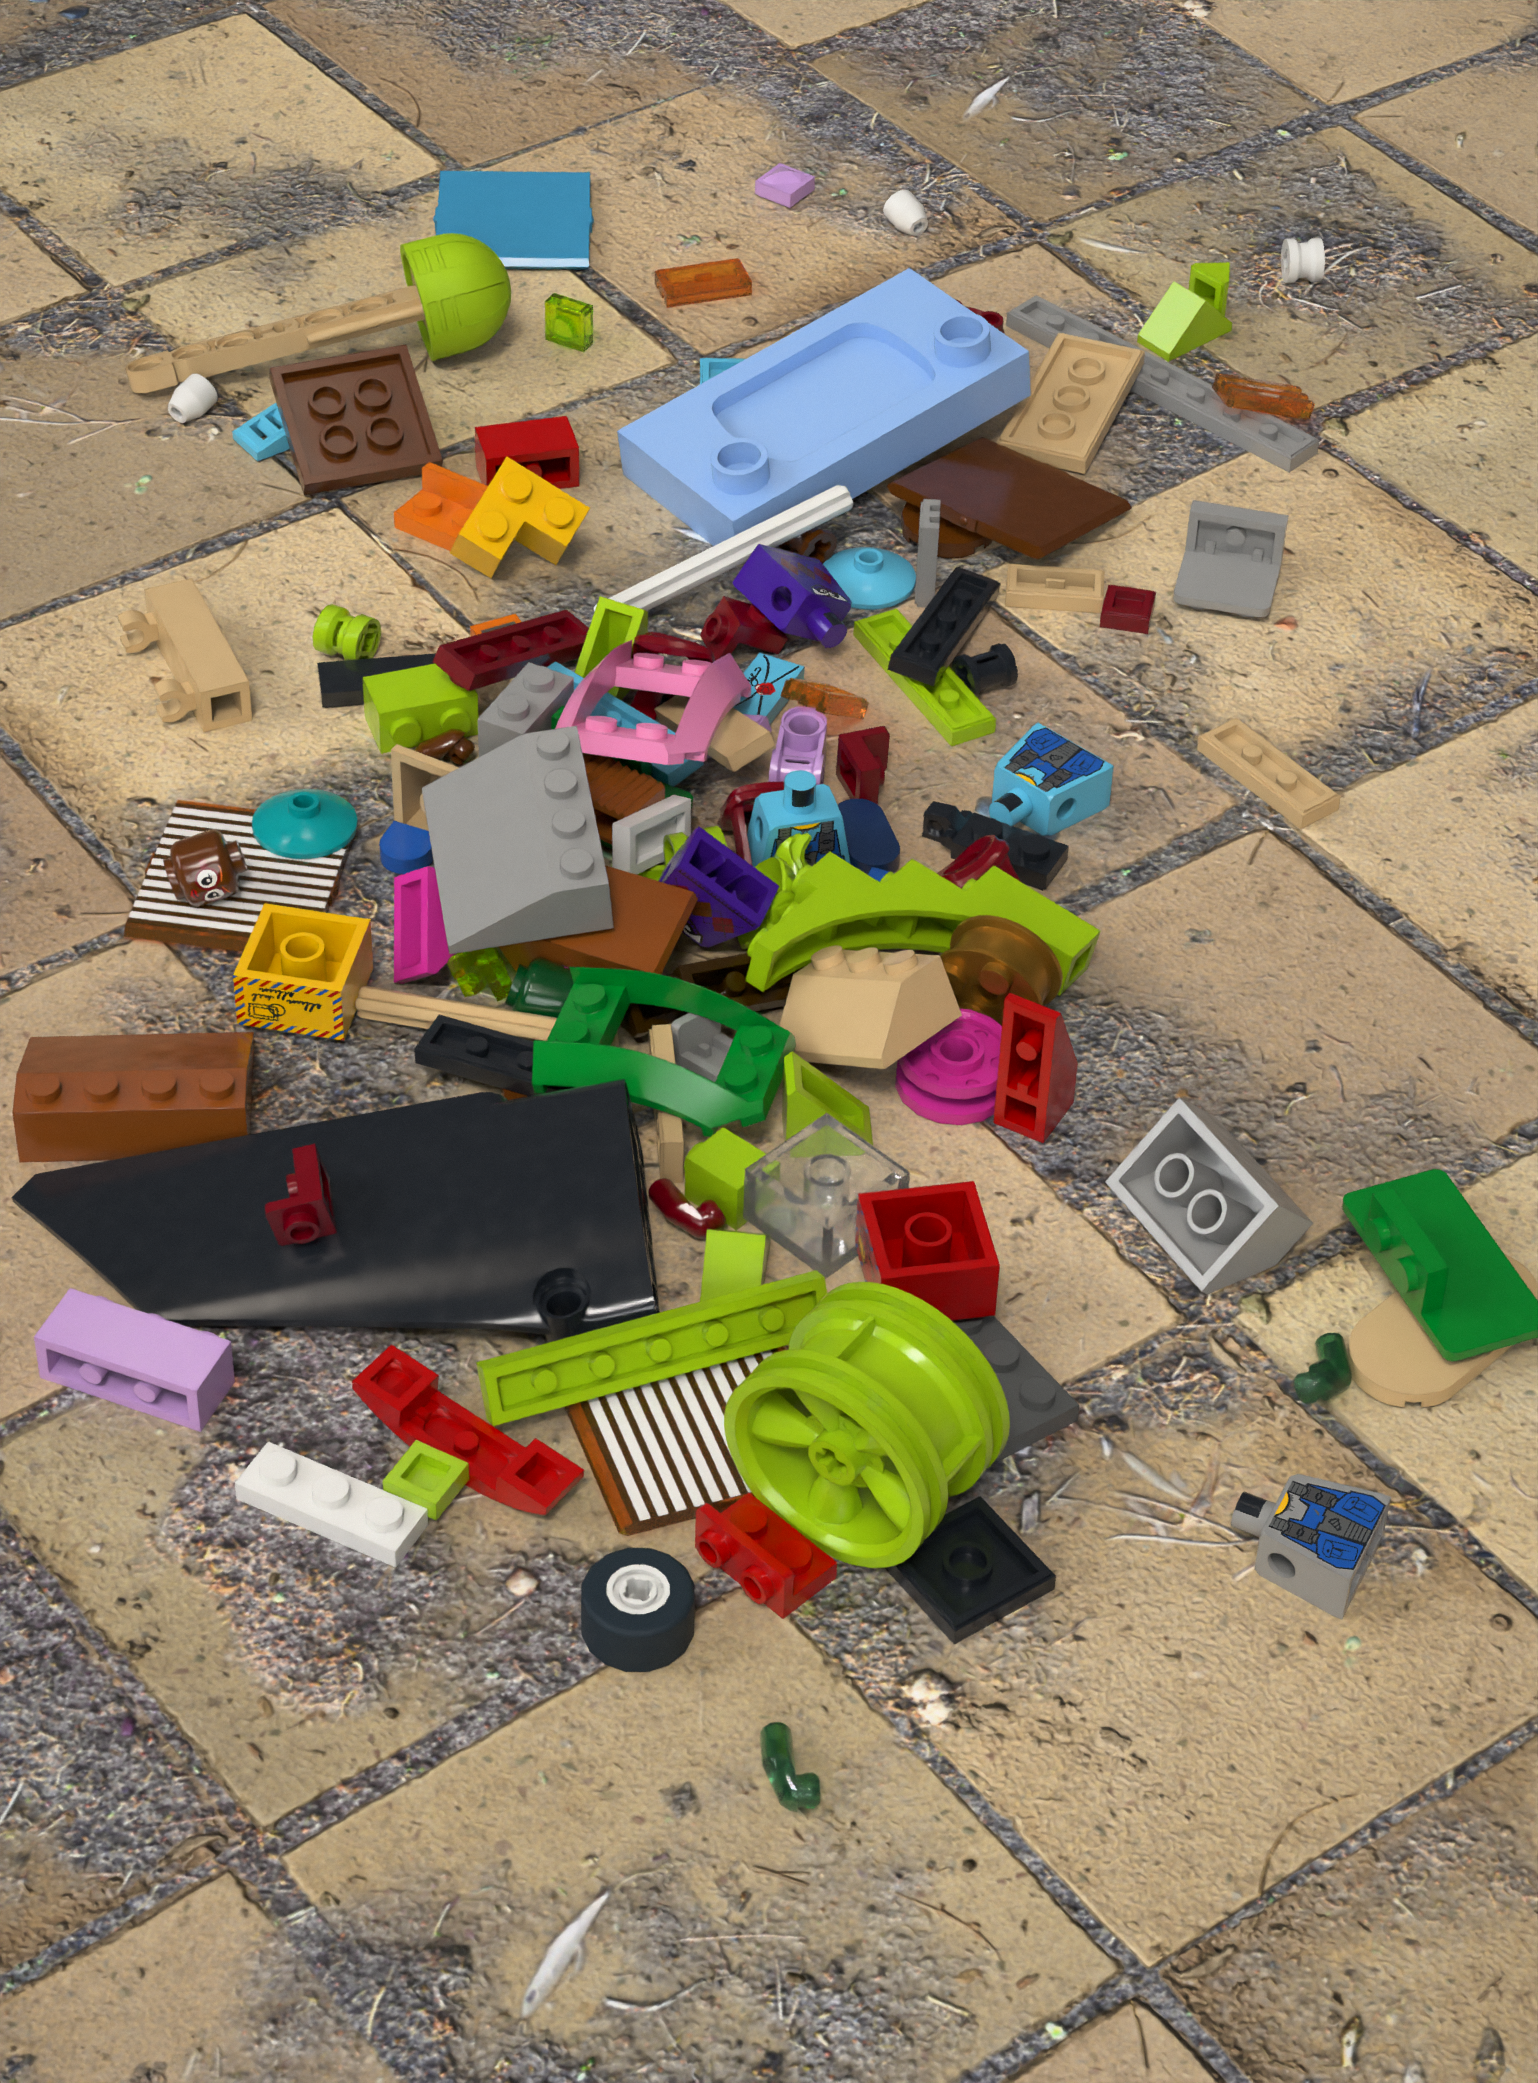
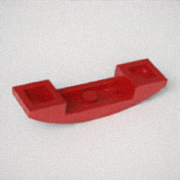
(410, 1405)

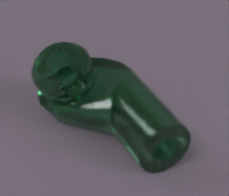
(1328, 1375)
(779, 1765)

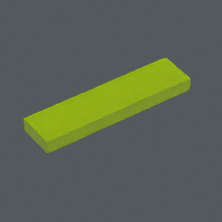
(947, 705)

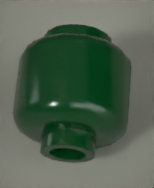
(540, 988)

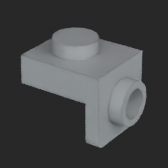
(699, 1045)

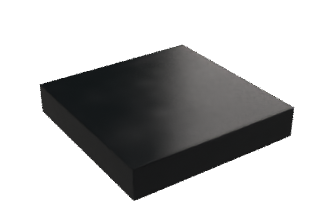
(972, 1571)

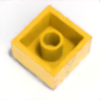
(303, 971)

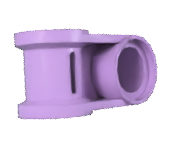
(800, 744)

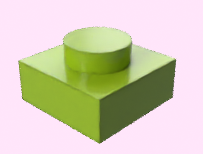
(427, 1478)

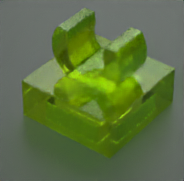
(480, 968)

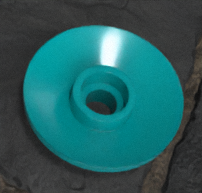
(304, 823)

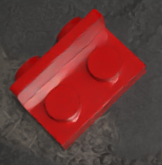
(763, 1554)

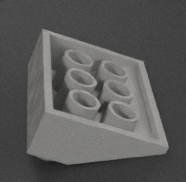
(518, 845)

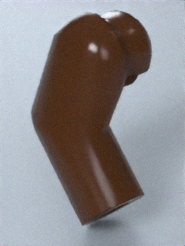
(448, 743)

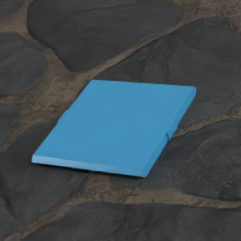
(521, 216)

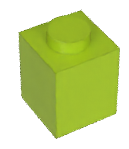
(718, 1173)

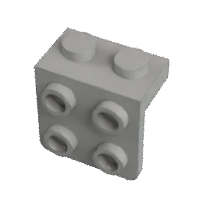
(1231, 559)

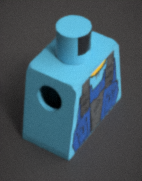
(1049, 783)
(795, 810)

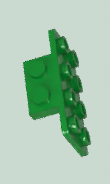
(1444, 1264)

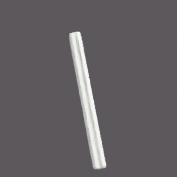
(736, 549)

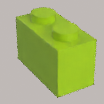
(416, 705)

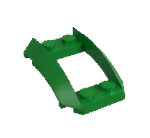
(582, 1053)

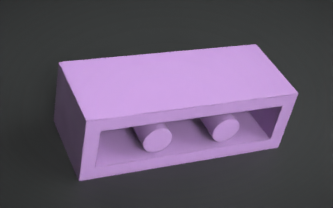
(135, 1359)

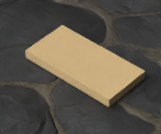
(1072, 401)

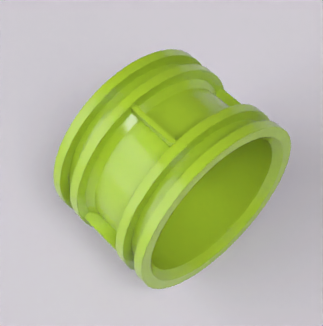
(867, 1423)

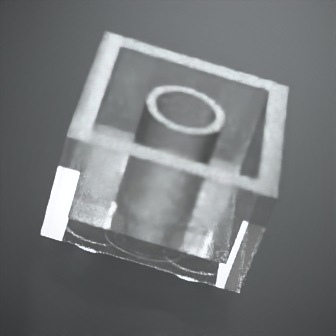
(810, 1191)

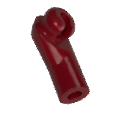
(680, 1211)

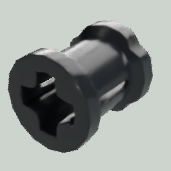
(987, 669)

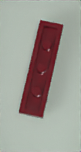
(507, 650)

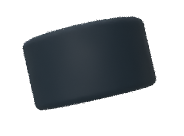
(637, 1609)

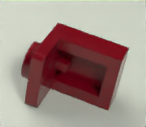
(740, 623)

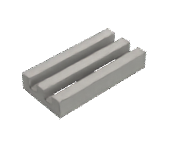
(927, 552)

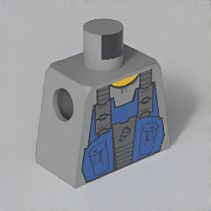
(1315, 1538)

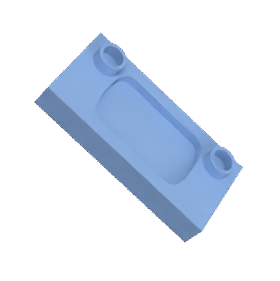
(826, 408)

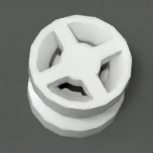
(1302, 260)

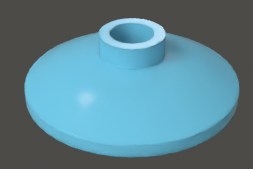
(872, 577)

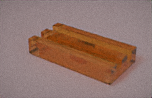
(703, 282)
(1263, 396)
(825, 698)

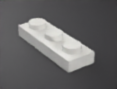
(331, 1504)

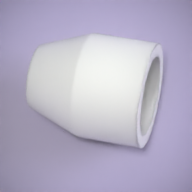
(906, 213)
(192, 399)

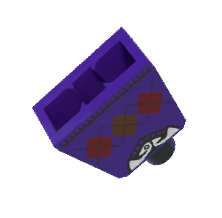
(810, 603)
(728, 889)

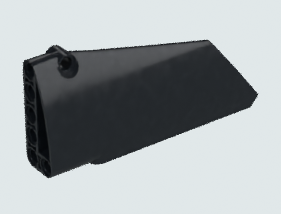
(440, 1209)

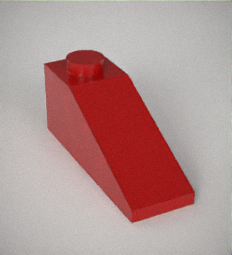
(1034, 1069)

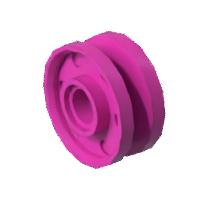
(953, 1072)

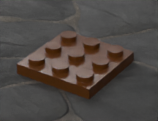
(354, 419)

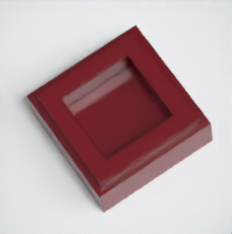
(1127, 609)

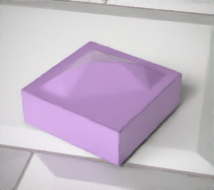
(784, 185)

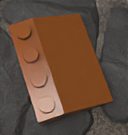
(130, 1094)

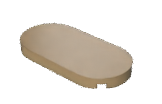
(1399, 1362)

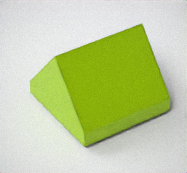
(1211, 283)

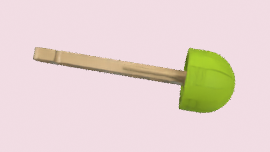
(452, 292)

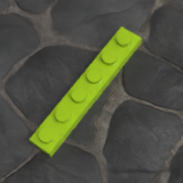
(646, 1348)

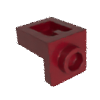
(862, 762)
(310, 1206)

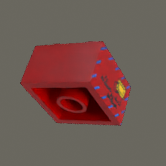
(931, 1246)

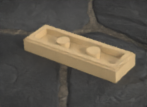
(735, 740)
(1268, 773)
(667, 1126)

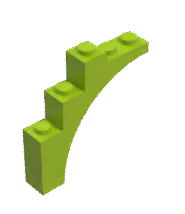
(906, 911)

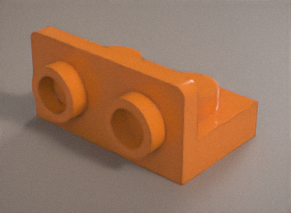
(440, 507)

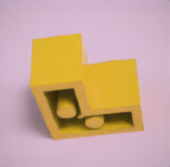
(522, 510)

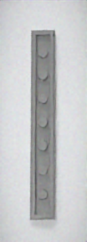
(1176, 389)

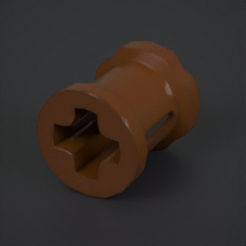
(813, 543)

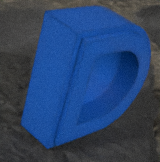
(405, 848)

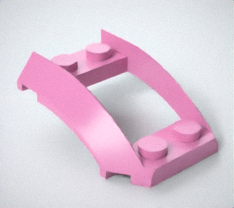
(712, 694)

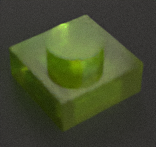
(569, 322)

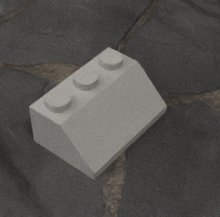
(1207, 1199)

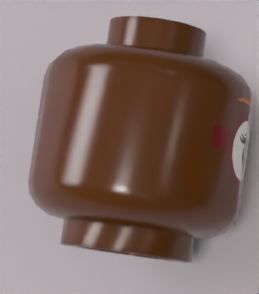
(204, 868)

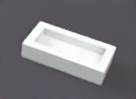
(640, 836)

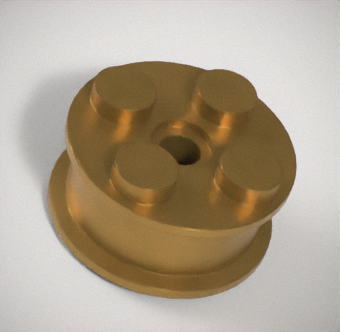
(997, 958)

